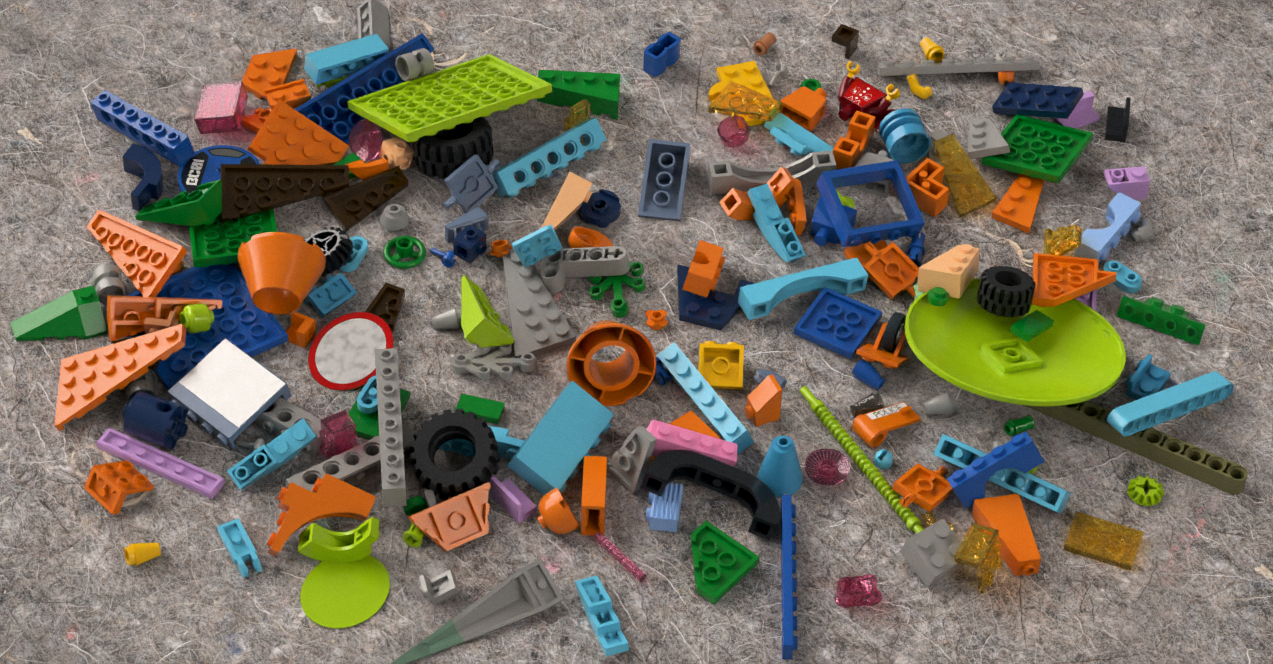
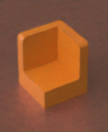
(301, 329)

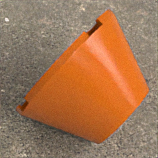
(280, 270)
(616, 380)

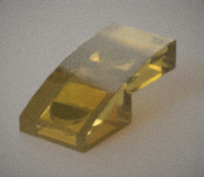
(577, 114)

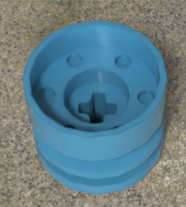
(904, 136)

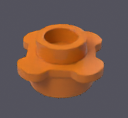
(500, 248)
(656, 319)

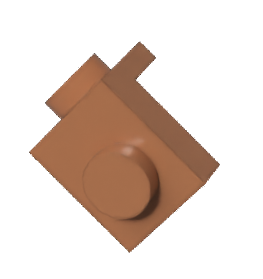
(154, 324)

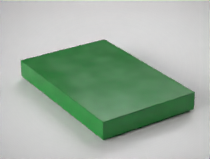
(367, 424)

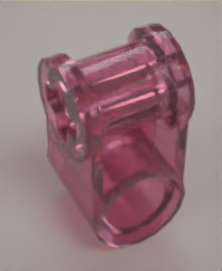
(857, 591)

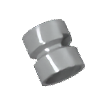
(414, 64)
(107, 282)

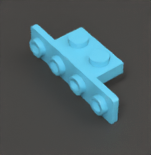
(795, 136)

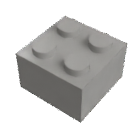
(933, 552)

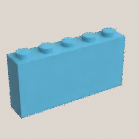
(561, 440)

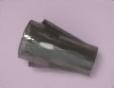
(868, 404)

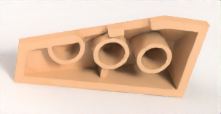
(568, 200)

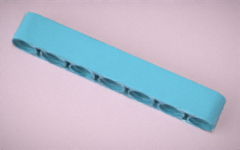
(1170, 403)

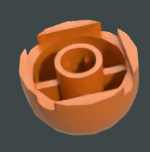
(556, 513)

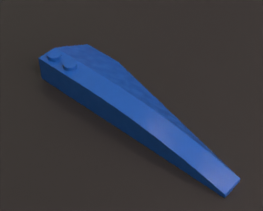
(331, 106)

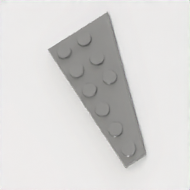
(532, 311)

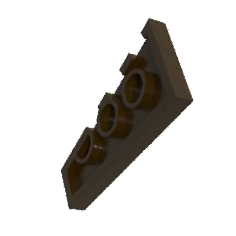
(361, 199)
(388, 304)

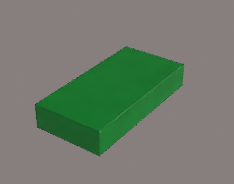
(1031, 325)
(487, 409)

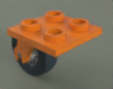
(892, 339)

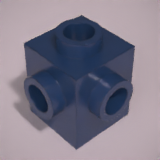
(469, 244)

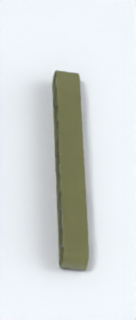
(1154, 446)

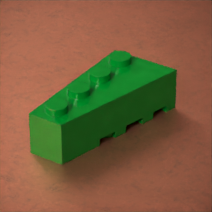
(572, 87)

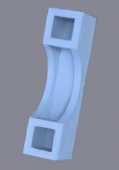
(1121, 215)

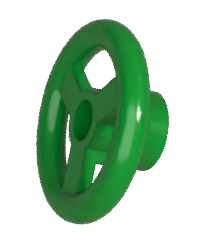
(404, 249)

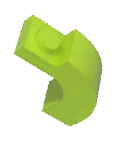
(339, 546)

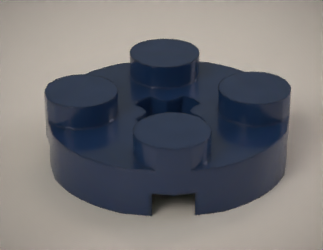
(603, 216)

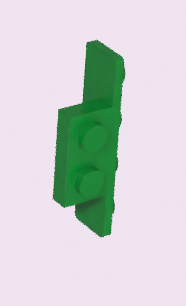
(1162, 317)

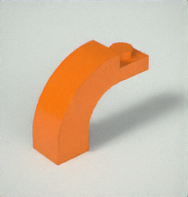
(738, 204)

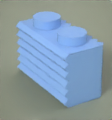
(665, 509)

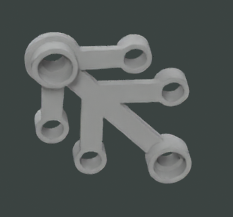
(502, 366)

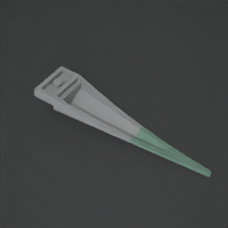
(515, 599)

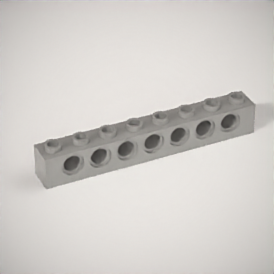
(390, 428)

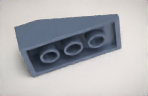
(664, 180)

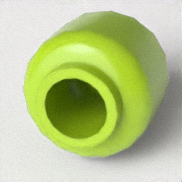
(196, 318)

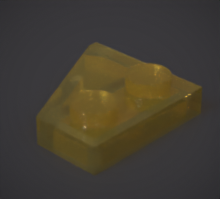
(1062, 240)

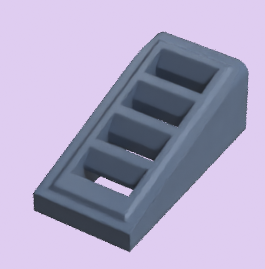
(476, 218)

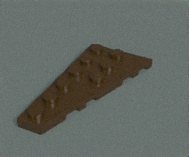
(263, 187)

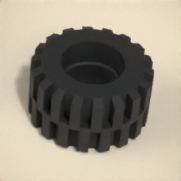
(1005, 291)

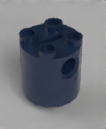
(155, 420)

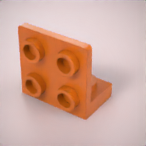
(113, 481)

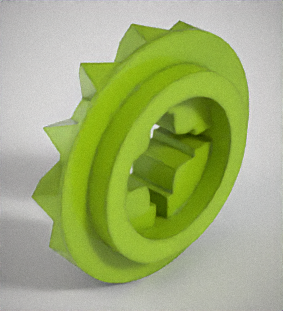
(1137, 494)

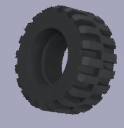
(450, 148)
(449, 427)

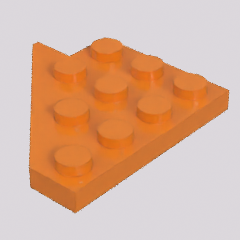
(295, 140)
(1065, 278)

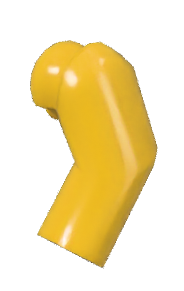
(917, 89)

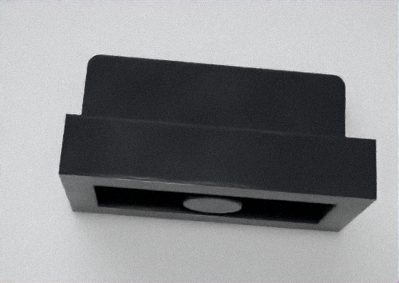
(1117, 122)

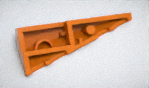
(128, 313)

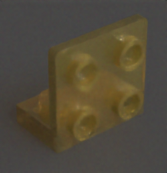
(981, 551)

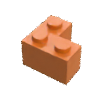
(927, 187)

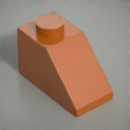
(764, 402)

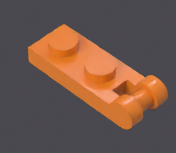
(796, 206)

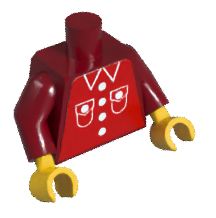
(860, 96)

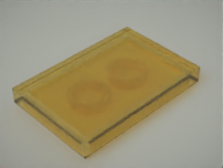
(1103, 541)

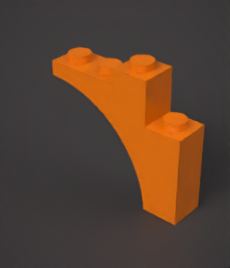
(330, 499)

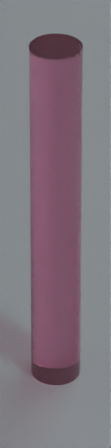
(620, 557)

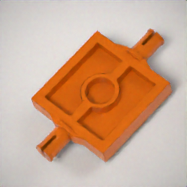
(891, 270)
(923, 487)

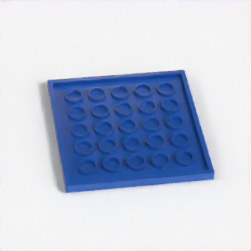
(236, 320)

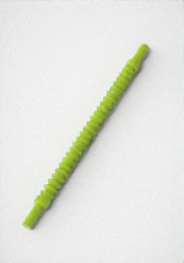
(818, 407)

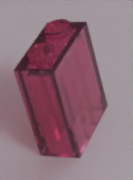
(221, 108)

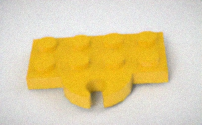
(745, 74)

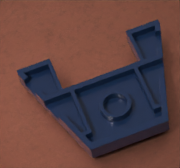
(709, 312)

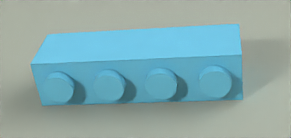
(344, 58)

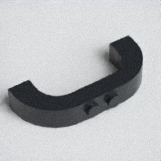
(719, 478)

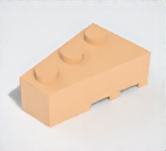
(950, 270)

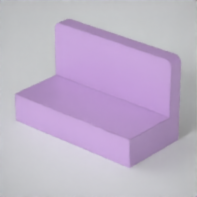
(1082, 114)
(512, 499)

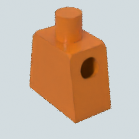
(805, 107)

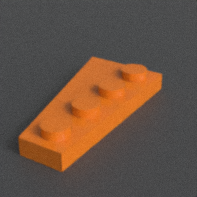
(1019, 203)

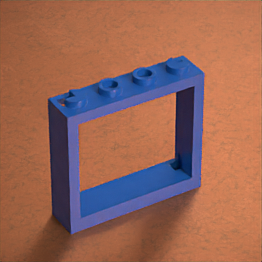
(866, 174)

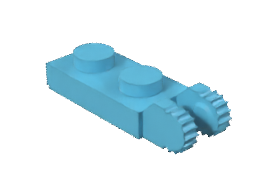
(239, 546)

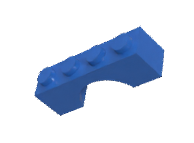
(1017, 454)

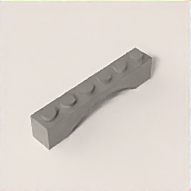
(728, 175)

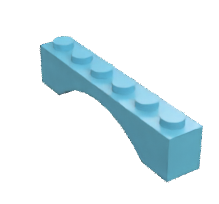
(842, 277)
(705, 397)

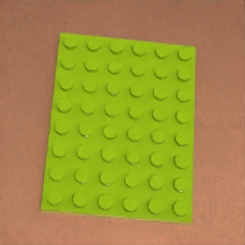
(449, 97)

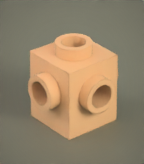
(396, 153)

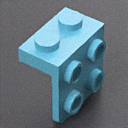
(537, 245)

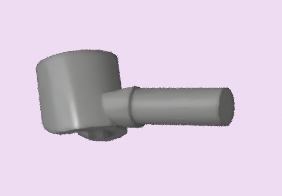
(777, 74)
(253, 445)

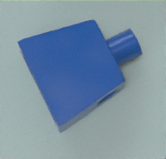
(822, 226)

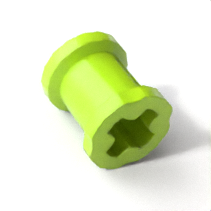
(413, 534)

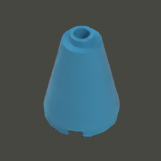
(781, 467)

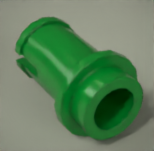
(1014, 427)

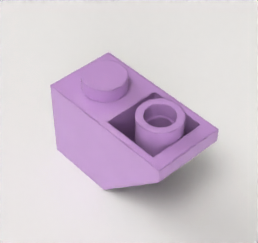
(1129, 181)

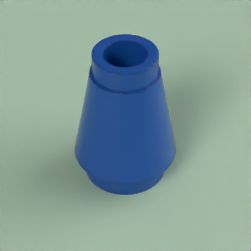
(868, 374)

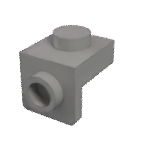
(439, 587)

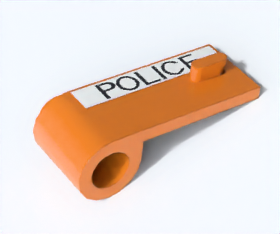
(876, 424)

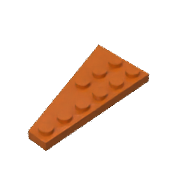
(139, 253)

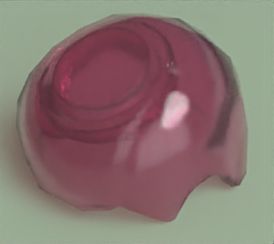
(733, 131)

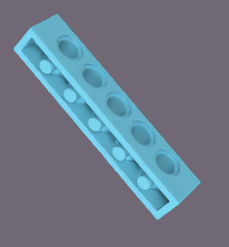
(591, 135)
(1009, 478)

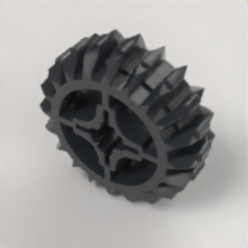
(335, 246)

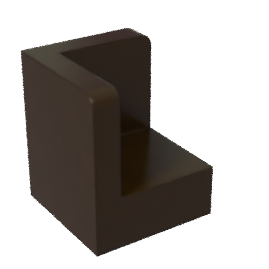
(846, 37)

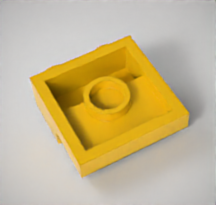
(722, 364)

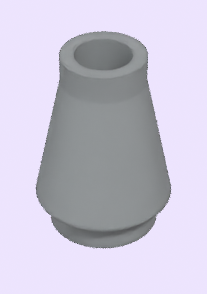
(447, 320)
(942, 404)

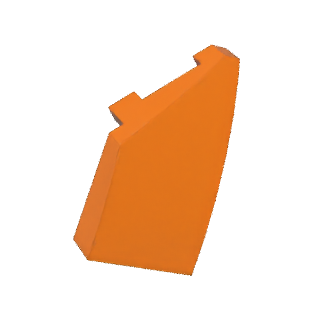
(369, 169)

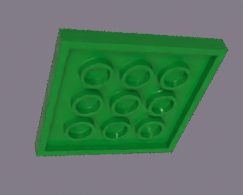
(1040, 148)
(221, 241)

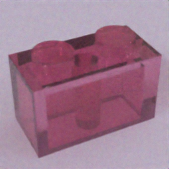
(337, 434)

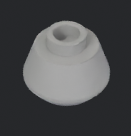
(394, 218)

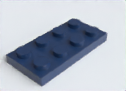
(1038, 100)

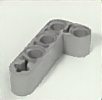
(583, 263)

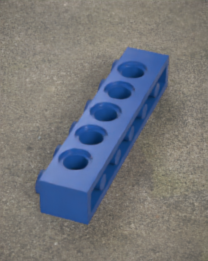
(142, 128)

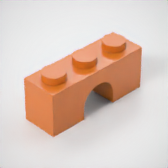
(849, 149)
(704, 269)

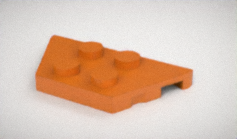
(268, 71)
(456, 518)

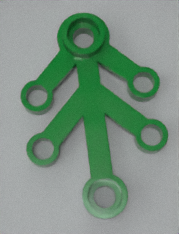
(618, 306)

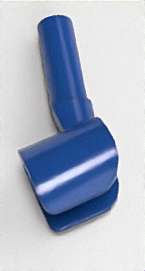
(447, 258)

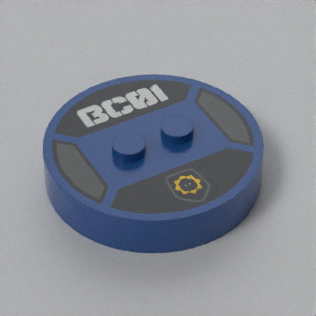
(206, 164)

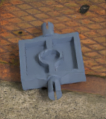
(471, 183)

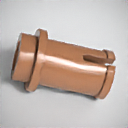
(761, 46)

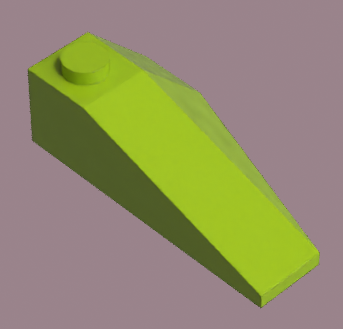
(480, 319)

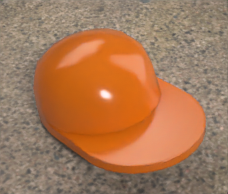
(584, 237)

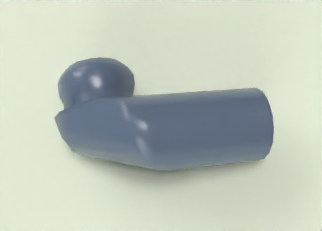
(762, 374)

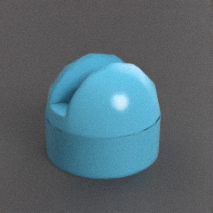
(887, 459)

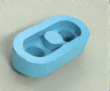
(360, 250)
(1126, 278)
(367, 397)

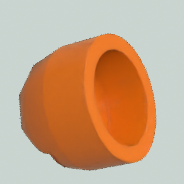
(1005, 76)

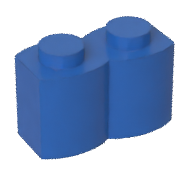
(661, 54)

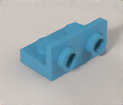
(330, 295)
(1146, 380)

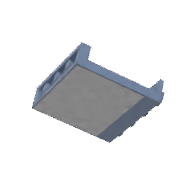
(227, 392)

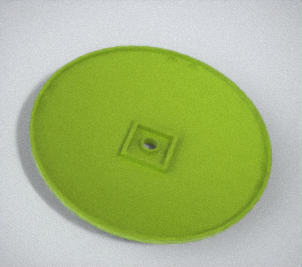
(979, 353)

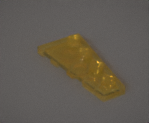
(963, 179)

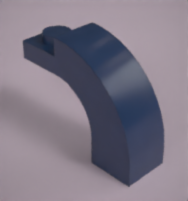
(147, 166)

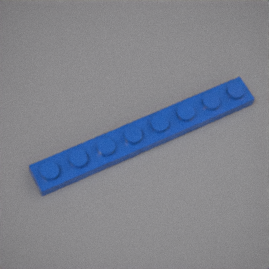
(788, 584)

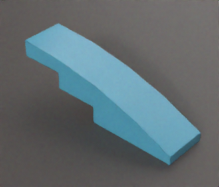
(601, 615)

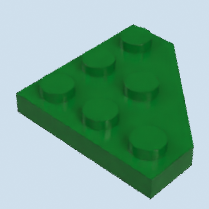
(718, 562)

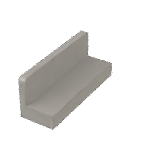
(373, 19)

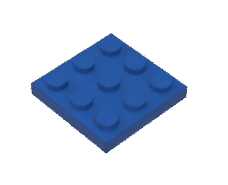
(838, 323)

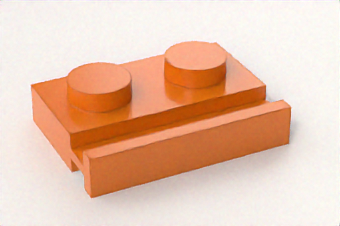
(291, 93)

